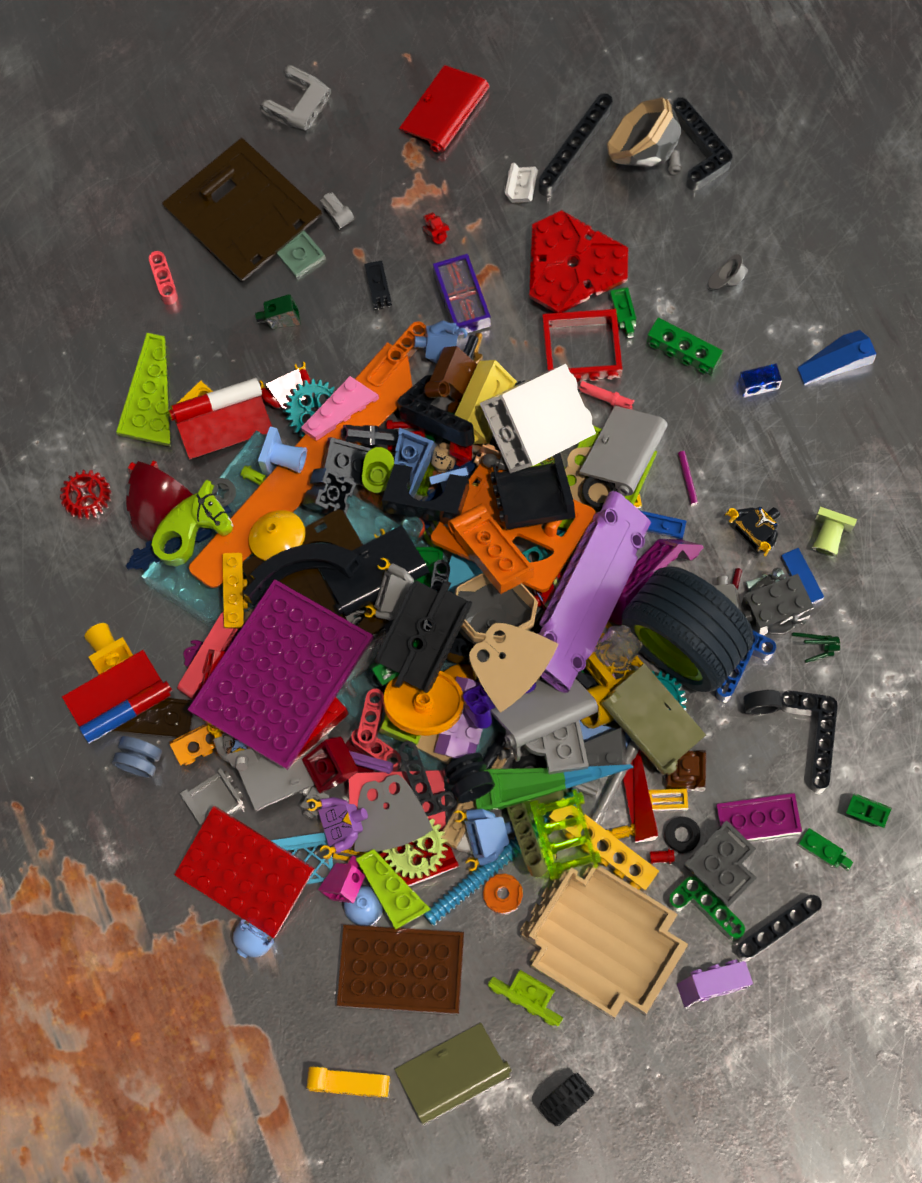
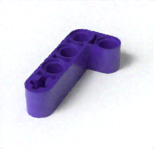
(479, 704)

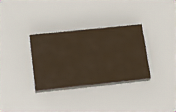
(165, 719)

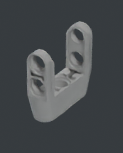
(308, 106)

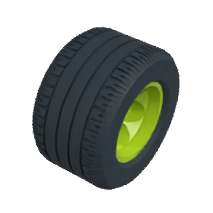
(688, 628)

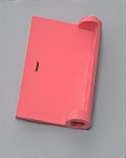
(435, 779)

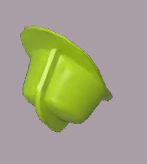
(377, 469)

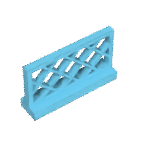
(305, 842)

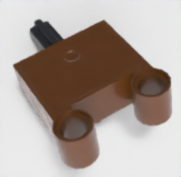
(453, 373)

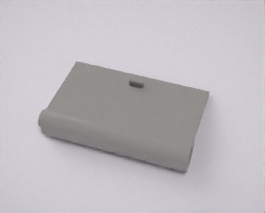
(630, 445)
(544, 712)
(270, 783)

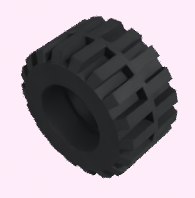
(566, 1099)

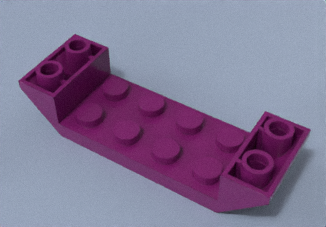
(656, 557)

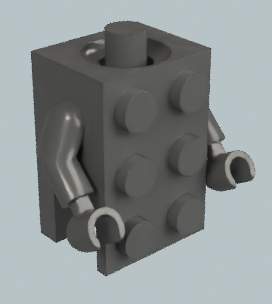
(777, 605)

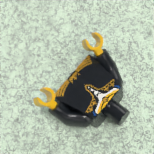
(756, 526)

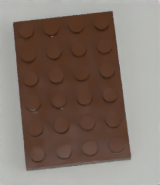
(400, 969)

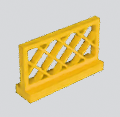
(601, 672)

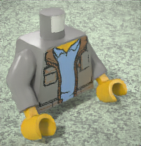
(233, 750)

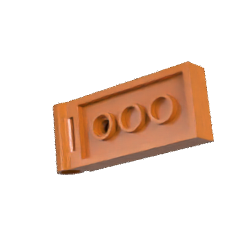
(491, 549)

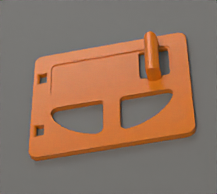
(562, 547)

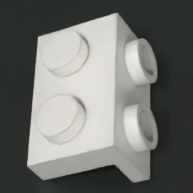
(520, 183)

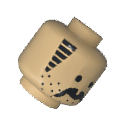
(441, 459)

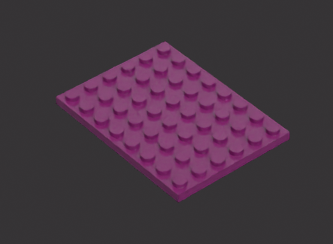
(280, 674)

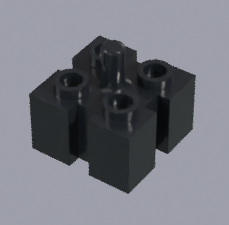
(328, 491)

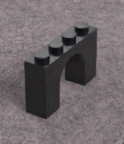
(442, 509)

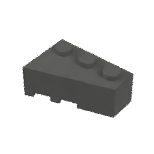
(607, 749)

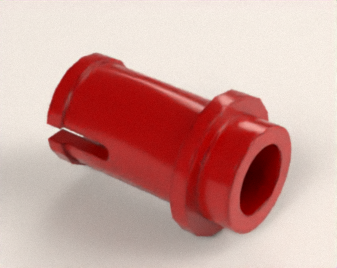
(662, 856)

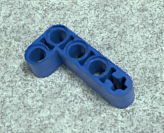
(756, 650)

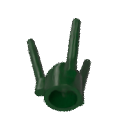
(829, 644)

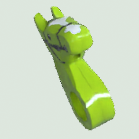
(184, 520)

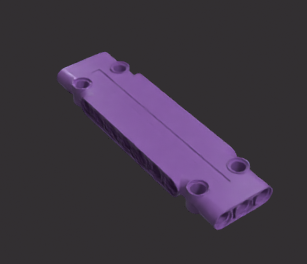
(591, 587)

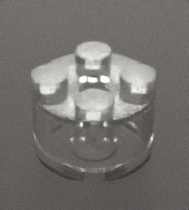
(618, 647)

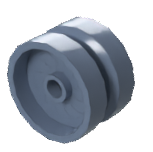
(136, 757)

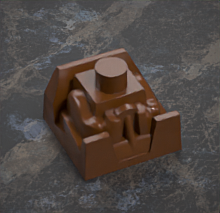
(689, 772)

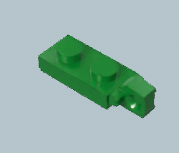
(625, 311)
(824, 850)

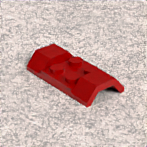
(447, 863)

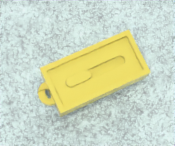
(485, 383)

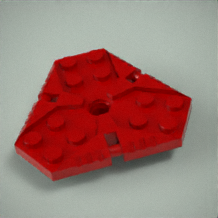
(562, 243)

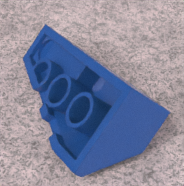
(842, 355)

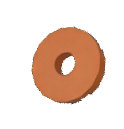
(499, 905)

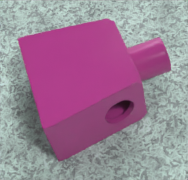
(343, 882)

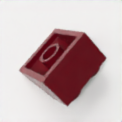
(330, 764)

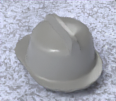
(729, 273)

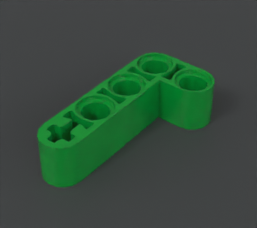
(709, 911)

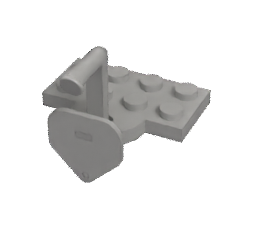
(562, 750)

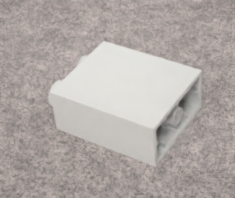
(538, 418)

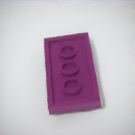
(762, 816)

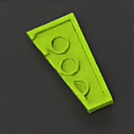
(395, 896)

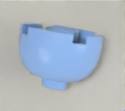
(365, 909)
(251, 940)

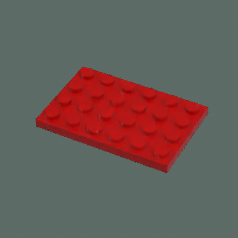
(244, 871)

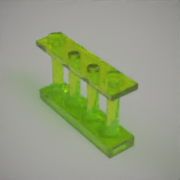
(545, 829)

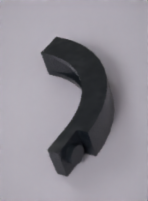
(298, 559)

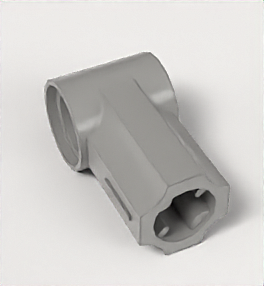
(339, 214)

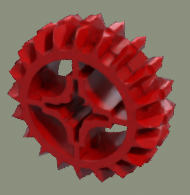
(97, 503)

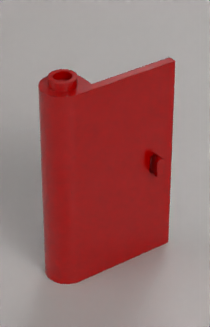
(445, 107)

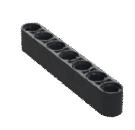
(573, 152)

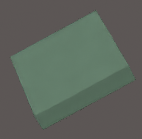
(300, 254)

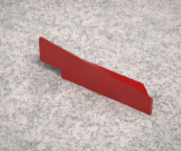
(639, 802)

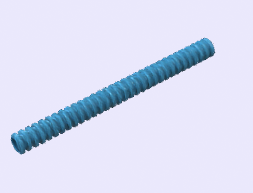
(478, 877)

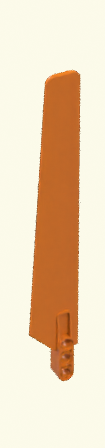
(286, 488)

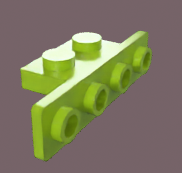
(530, 994)

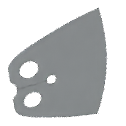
(394, 826)

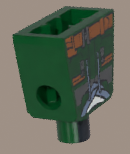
(279, 312)

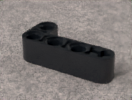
(422, 777)

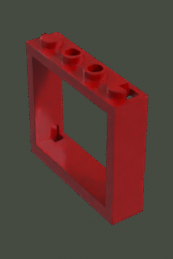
(585, 318)

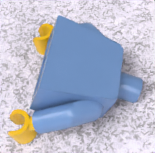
(486, 835)

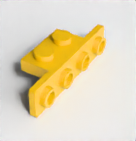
(233, 589)

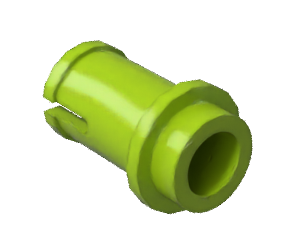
(252, 475)

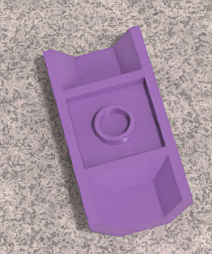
(464, 735)

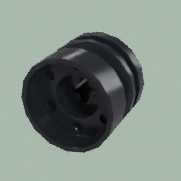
(469, 778)

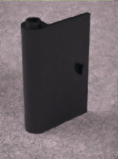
(365, 584)

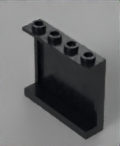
(533, 494)

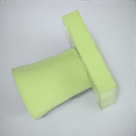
(831, 530)

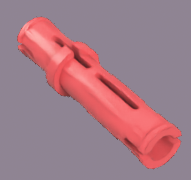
(605, 395)

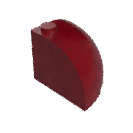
(152, 498)

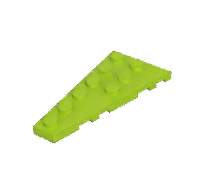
(147, 402)

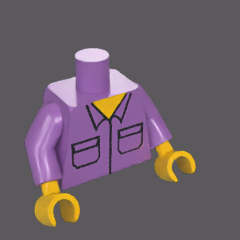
(340, 823)

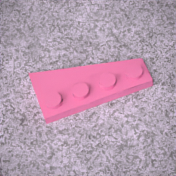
(339, 407)

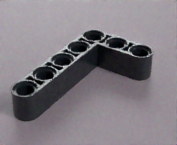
(703, 143)
(417, 409)
(433, 578)
(820, 733)

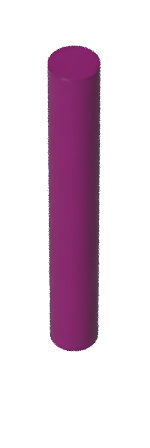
(688, 478)

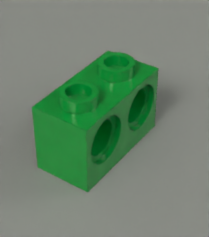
(869, 810)

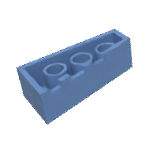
(416, 453)

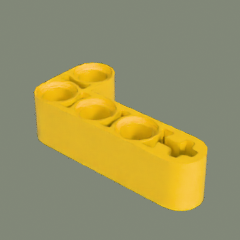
(347, 1083)

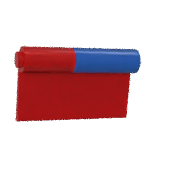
(116, 696)

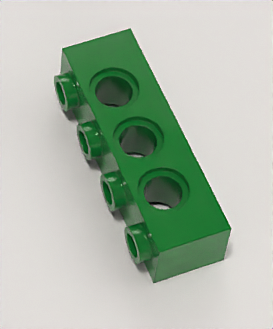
(679, 337)

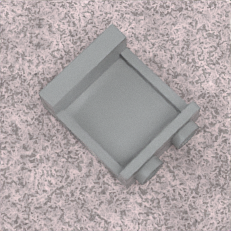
(213, 792)

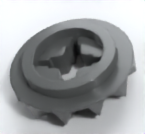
(225, 485)

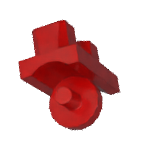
(435, 228)

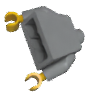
(391, 592)

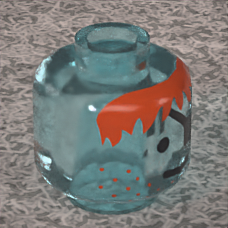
(414, 527)

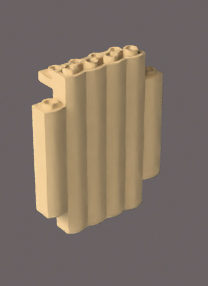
(603, 940)

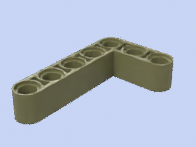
(526, 834)

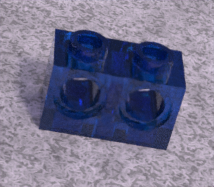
(760, 380)

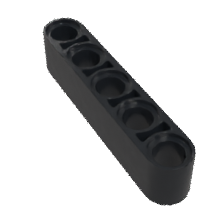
(784, 919)

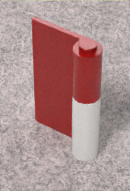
(221, 418)

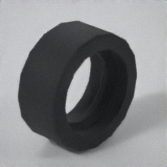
(597, 506)
(762, 702)

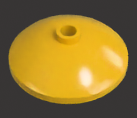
(288, 533)

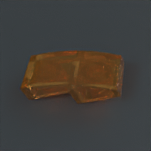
(372, 499)

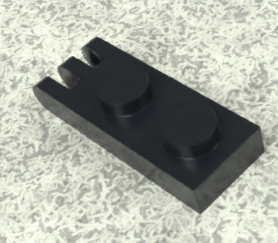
(377, 283)

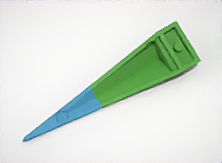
(522, 785)

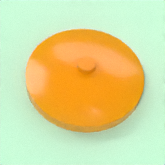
(424, 712)

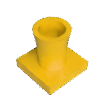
(107, 650)

